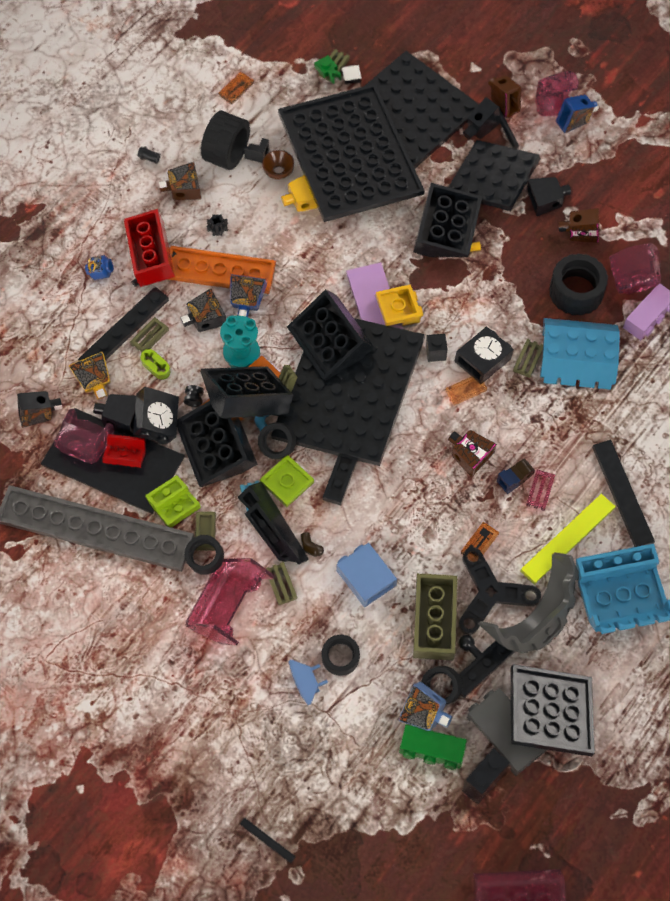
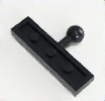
(484, 664)

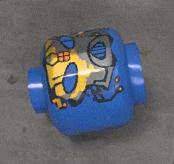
(99, 267)

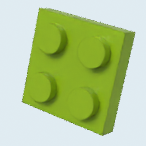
(287, 481)

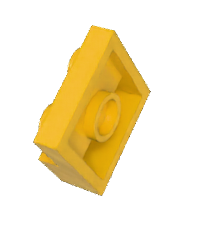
(399, 306)

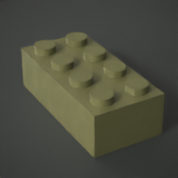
(435, 617)

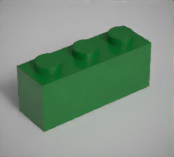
(432, 747)

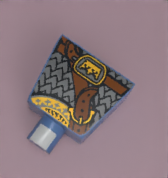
(424, 708)

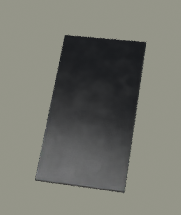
(119, 481)

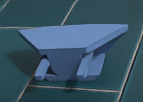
(305, 680)

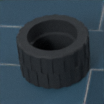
(225, 140)
(580, 266)

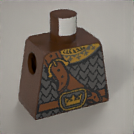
(182, 183)

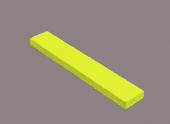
(568, 538)

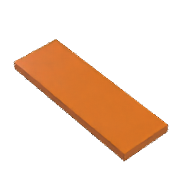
(216, 268)

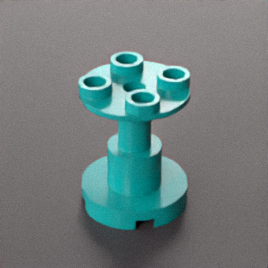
(240, 341)

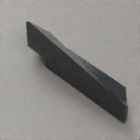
(271, 524)

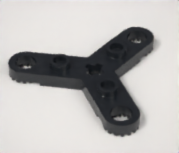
(484, 579)

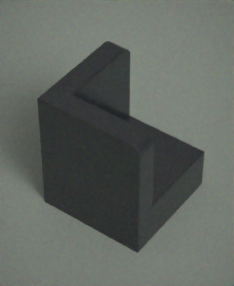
(257, 152)

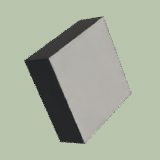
(351, 74)

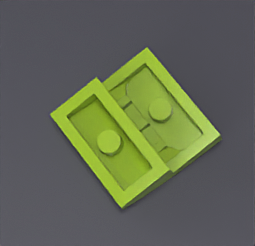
(173, 501)

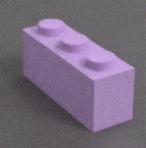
(648, 313)

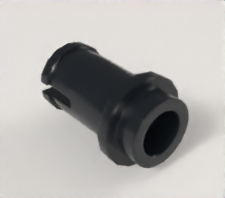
(149, 155)

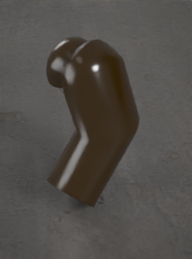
(310, 547)

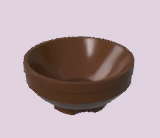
(275, 159)

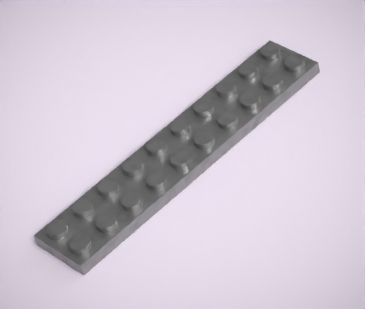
(95, 528)

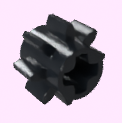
(217, 225)

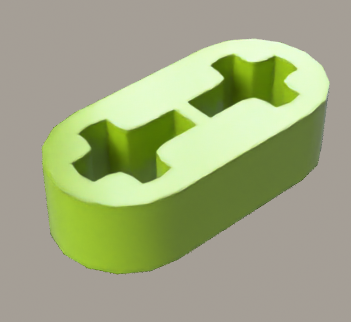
(157, 361)

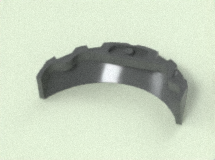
(549, 615)

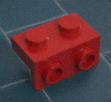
(124, 450)

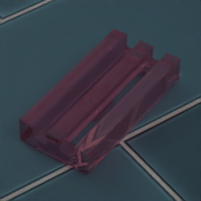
(536, 504)

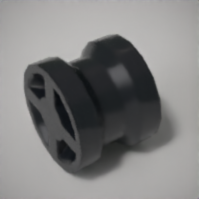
(193, 395)

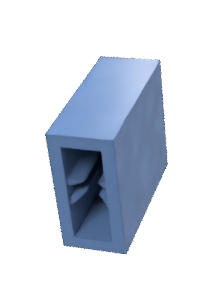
(366, 574)

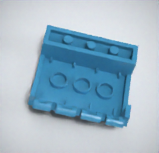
(580, 353)
(622, 589)

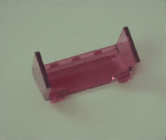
(223, 596)

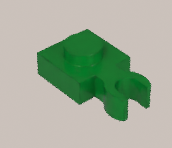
(327, 67)

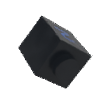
(436, 347)

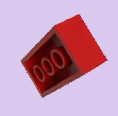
(149, 248)

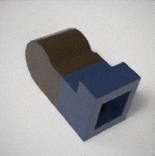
(515, 475)

